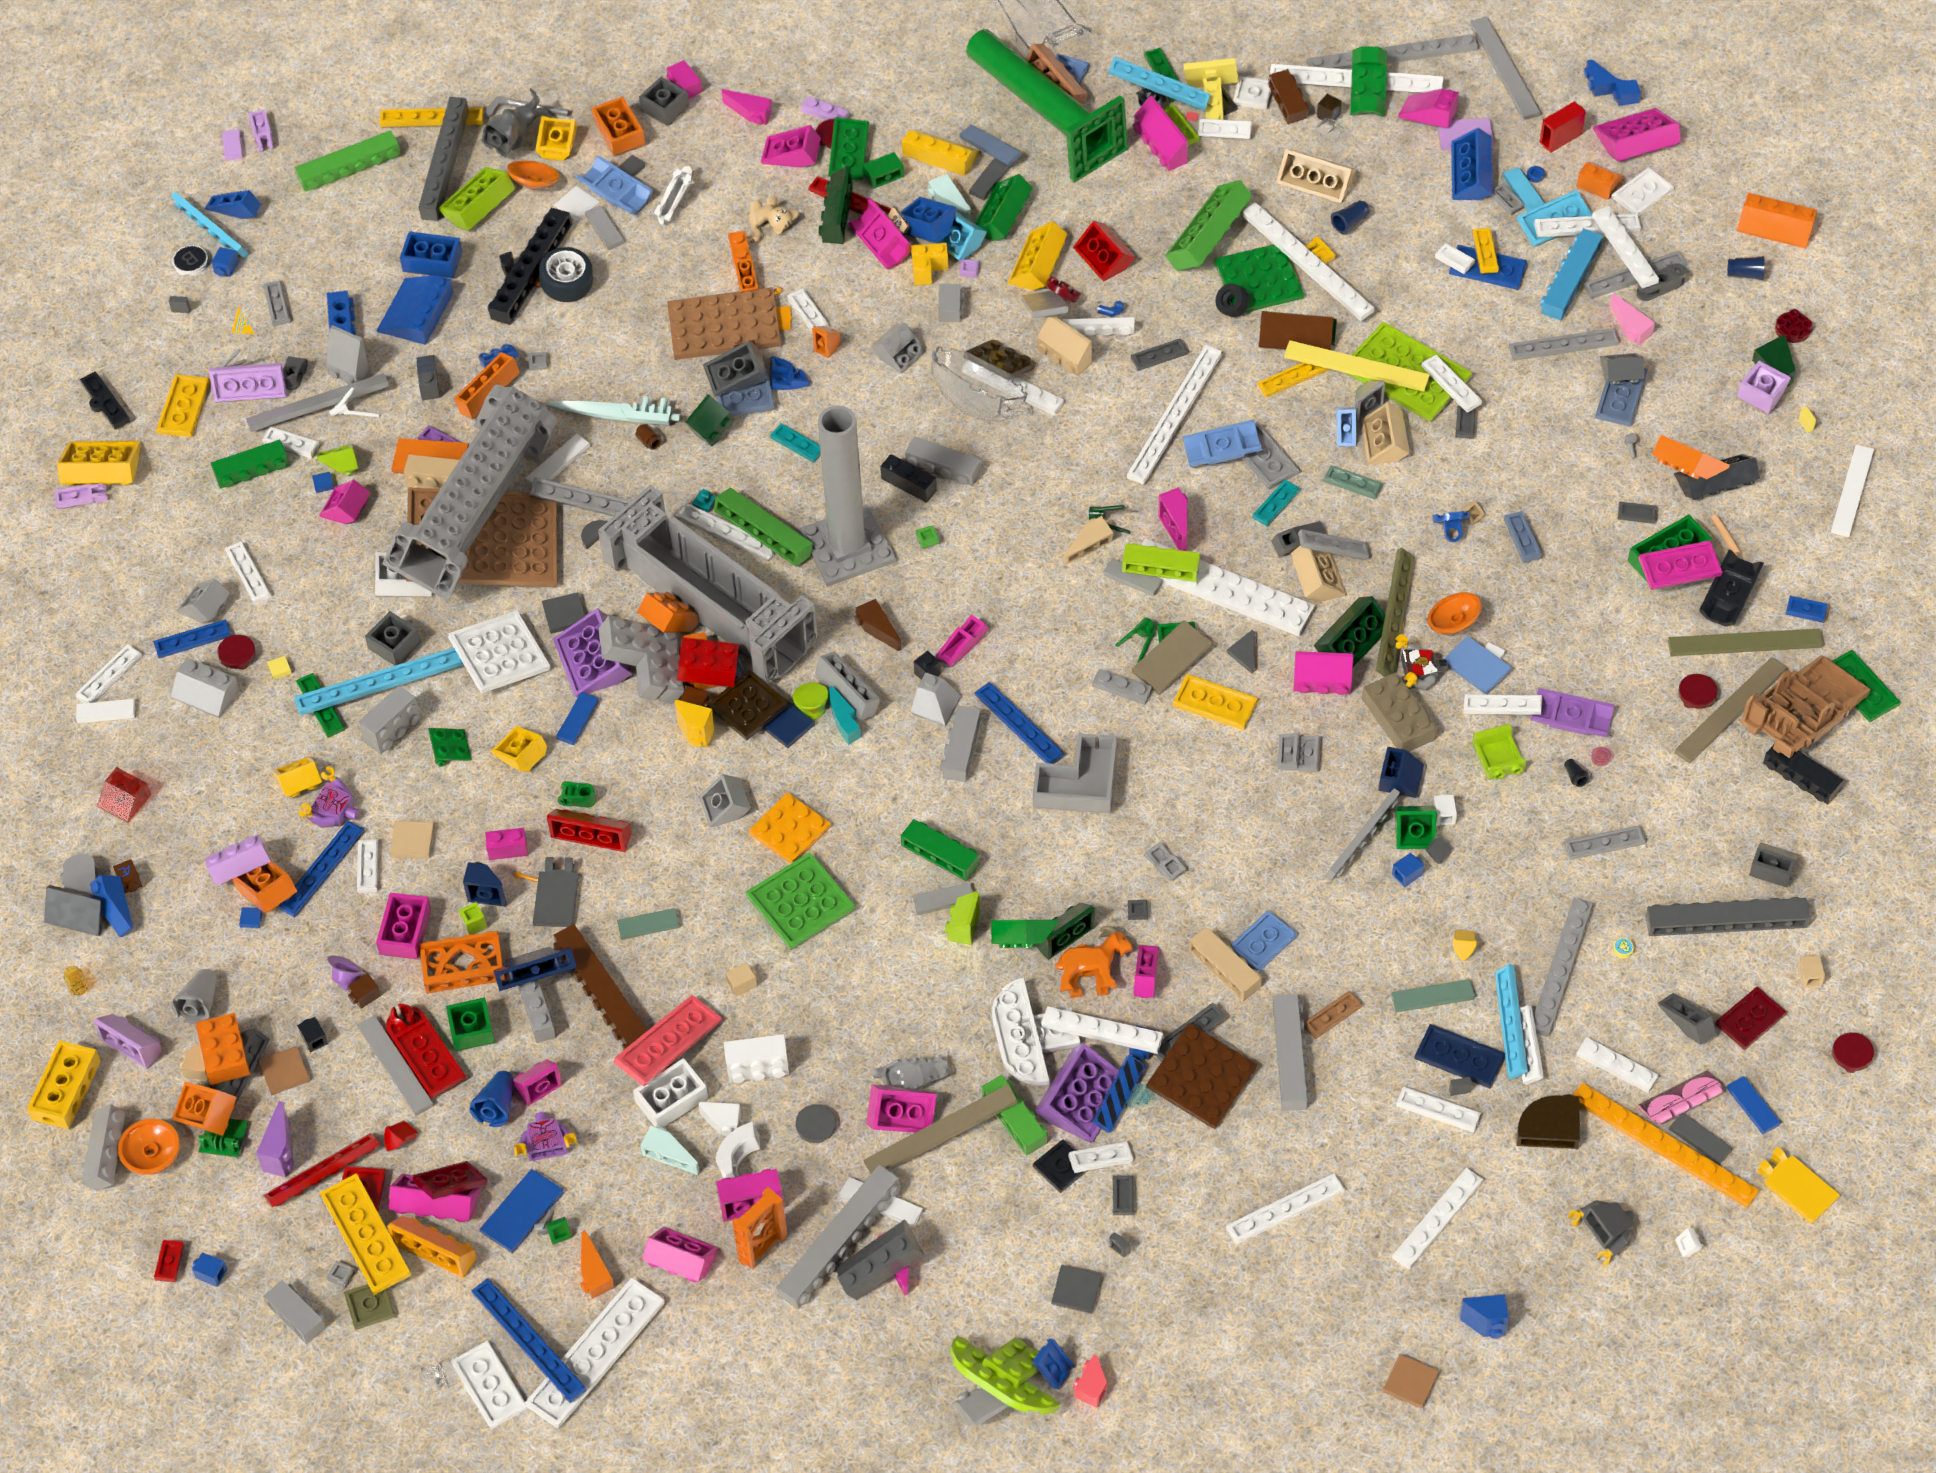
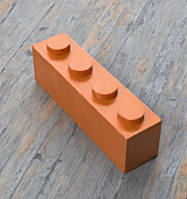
(497, 372)

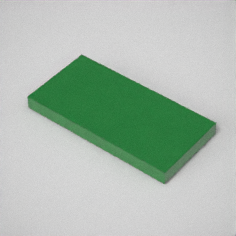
(849, 146)
(1880, 697)

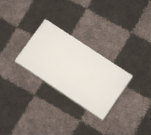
(489, 1385)

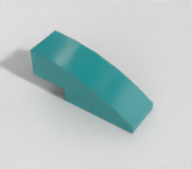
(844, 717)

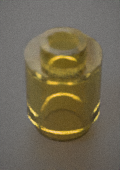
(75, 980)

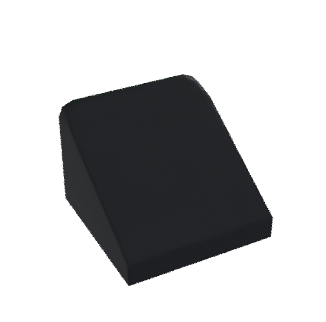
(506, 262)

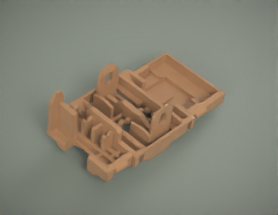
(1821, 685)

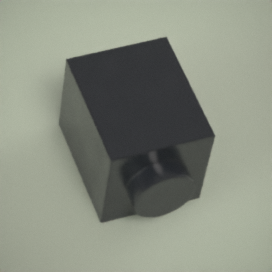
(928, 664)
(312, 1034)

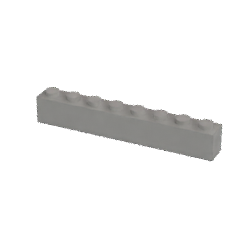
(838, 1237)

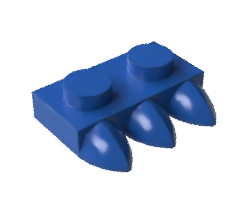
(486, 358)

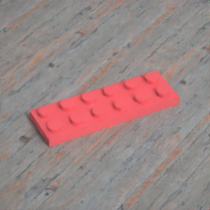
(667, 1040)

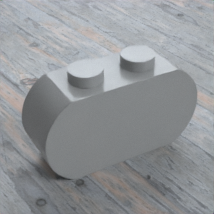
(79, 873)

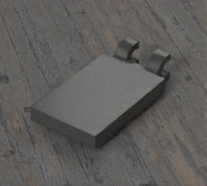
(556, 895)

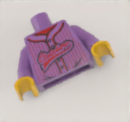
(332, 804)
(544, 1139)

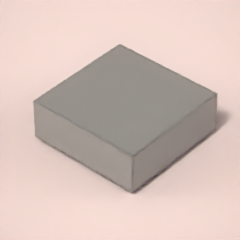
(538, 361)
(340, 1274)

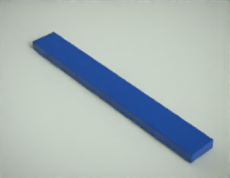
(529, 1340)

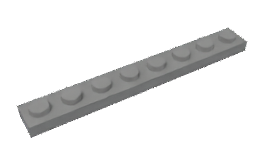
(1561, 966)

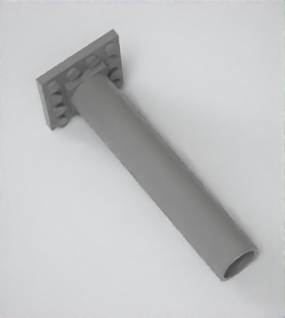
(849, 537)

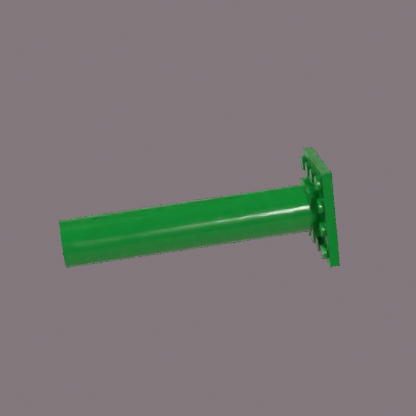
(1090, 136)

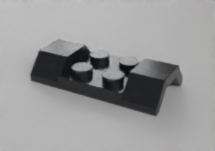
(1730, 590)

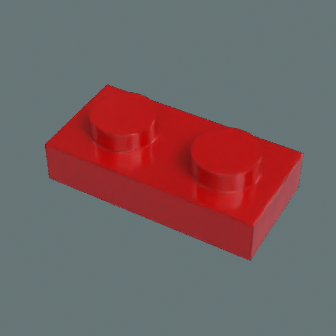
(169, 1261)

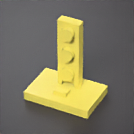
(1211, 77)

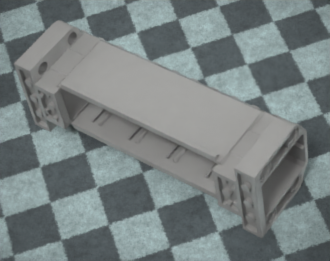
(509, 428)
(710, 583)

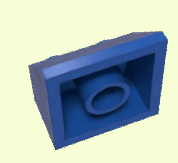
(1485, 1315)

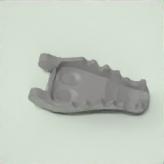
(912, 1073)

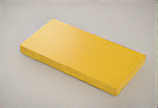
(183, 405)
(1215, 701)

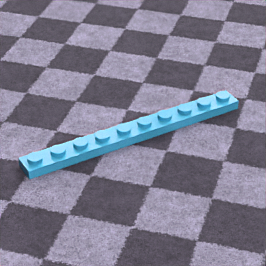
(377, 681)

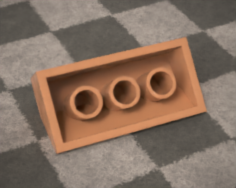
(1048, 64)

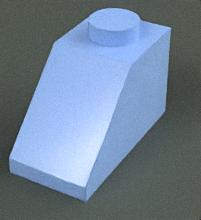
(1346, 426)

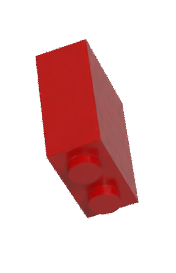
(1562, 126)

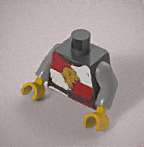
(1419, 664)

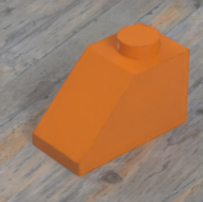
(825, 340)

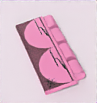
(1677, 1098)

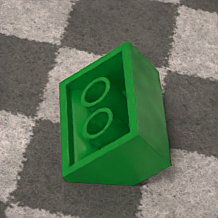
(1021, 932)

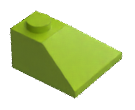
(340, 459)

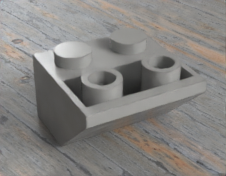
(898, 347)

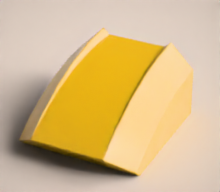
(555, 138)
(520, 749)

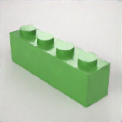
(1018, 1119)

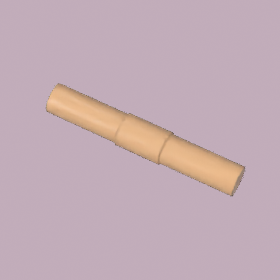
(1725, 534)

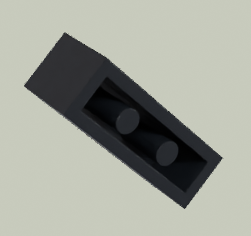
(908, 478)

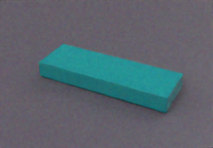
(796, 442)
(1276, 503)

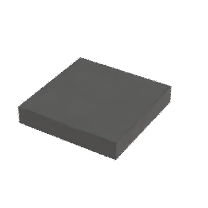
(563, 612)
(1076, 1289)

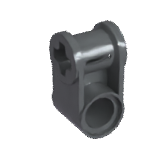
(294, 371)

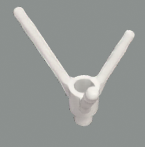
(343, 408)

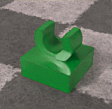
(558, 1230)

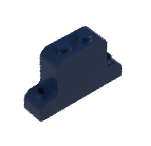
(534, 966)

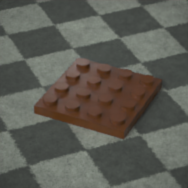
(1201, 1075)

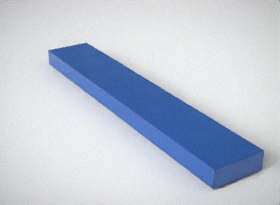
(1019, 724)
(322, 868)

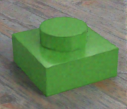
(927, 536)

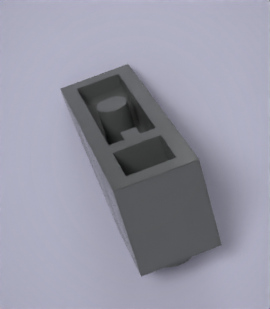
(427, 377)
(1689, 1018)

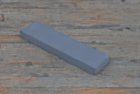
(990, 145)

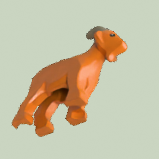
(1091, 961)

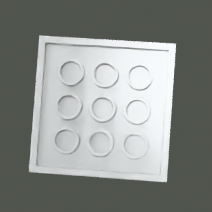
(499, 651)

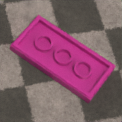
(1680, 565)

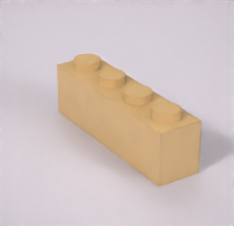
(1225, 963)

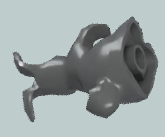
(509, 129)

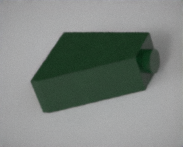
(1776, 355)

